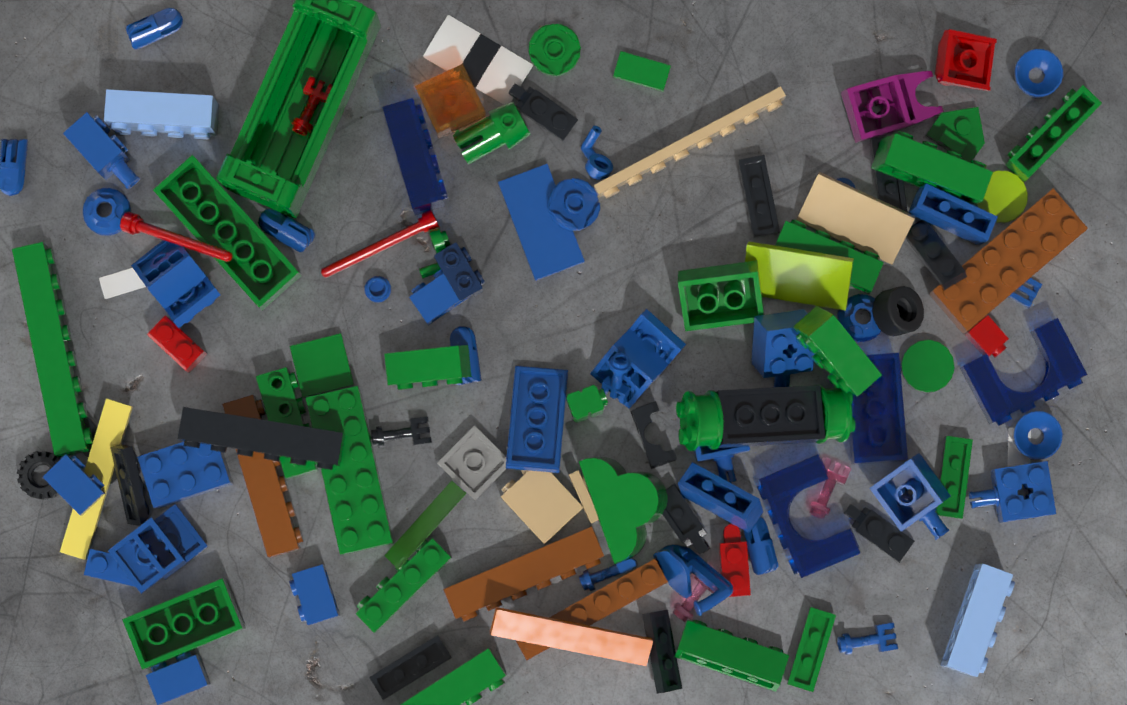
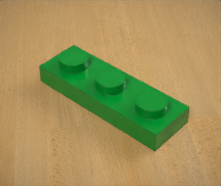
(955, 475)
(811, 649)

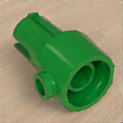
(499, 129)

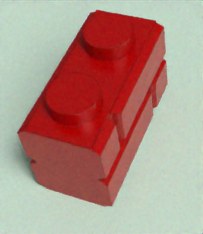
(177, 344)

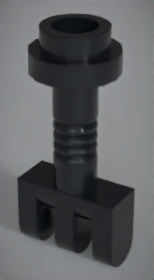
(379, 436)

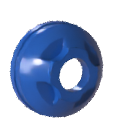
(1041, 60)
(105, 225)
(858, 331)
(1051, 433)

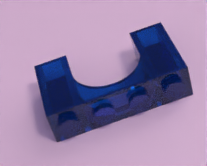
(1061, 369)
(806, 554)

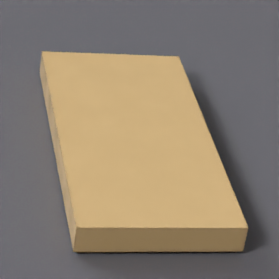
(855, 217)

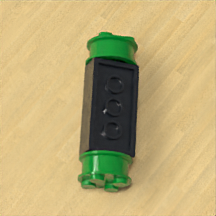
(764, 417)

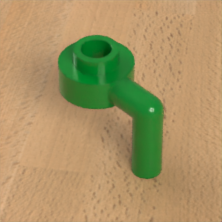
(440, 242)

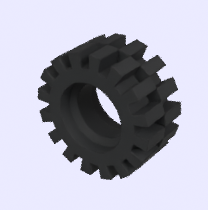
(26, 475)

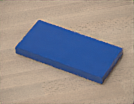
(543, 241)
(537, 419)

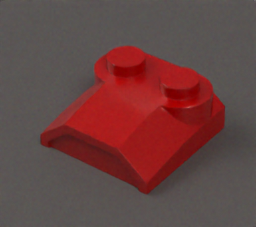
(965, 60)

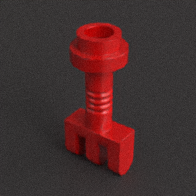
(302, 126)

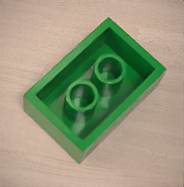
(720, 295)
(836, 351)

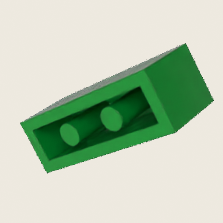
(428, 366)

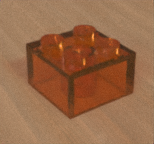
(450, 101)

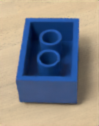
(183, 473)

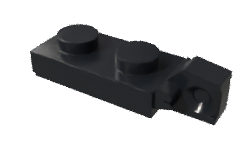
(543, 111)
(684, 520)
(879, 532)

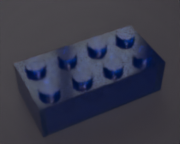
(413, 155)
(880, 416)

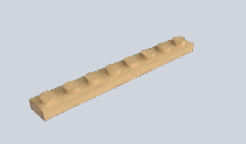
(680, 148)

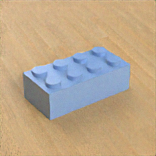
(161, 113)
(977, 620)

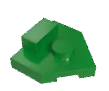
(959, 132)

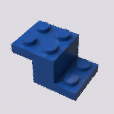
(176, 281)
(650, 349)
(158, 548)

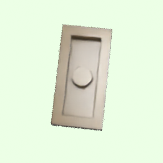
(582, 491)

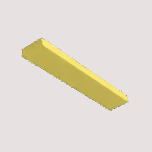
(100, 463)

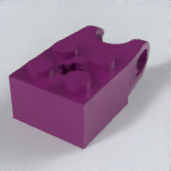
(896, 101)

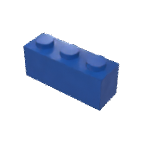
(952, 214)
(720, 497)

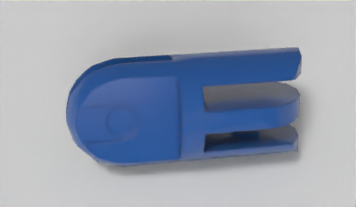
(154, 27)
(12, 165)
(286, 229)
(465, 336)
(761, 548)

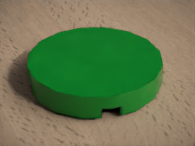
(554, 49)
(927, 366)

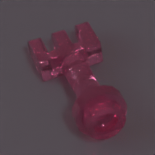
(819, 508)
(683, 611)

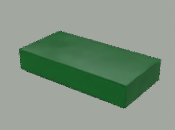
(641, 71)

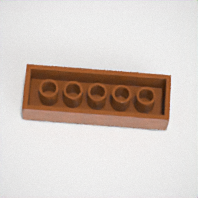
(1010, 260)

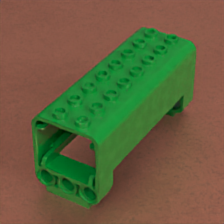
(271, 159)

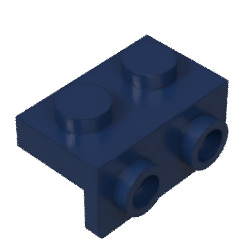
(458, 272)

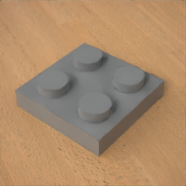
(474, 463)

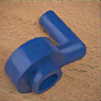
(598, 165)

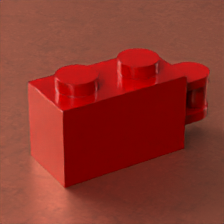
(734, 561)

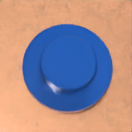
(377, 289)

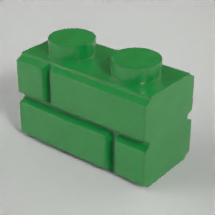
(586, 403)

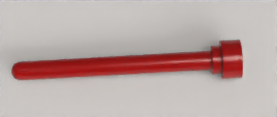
(133, 223)
(424, 224)

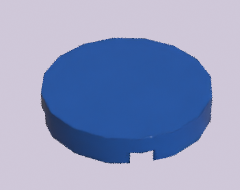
(573, 204)

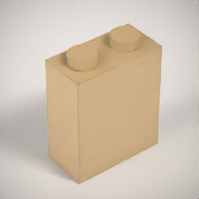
(541, 503)

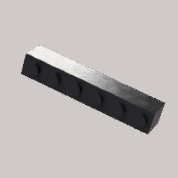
(262, 437)

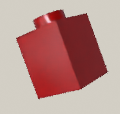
(987, 337)

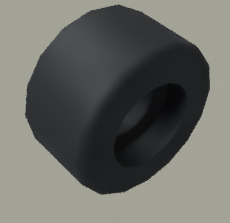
(909, 307)

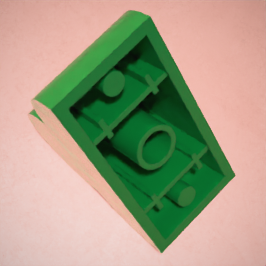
(623, 504)

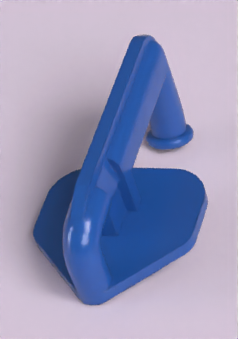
(677, 566)

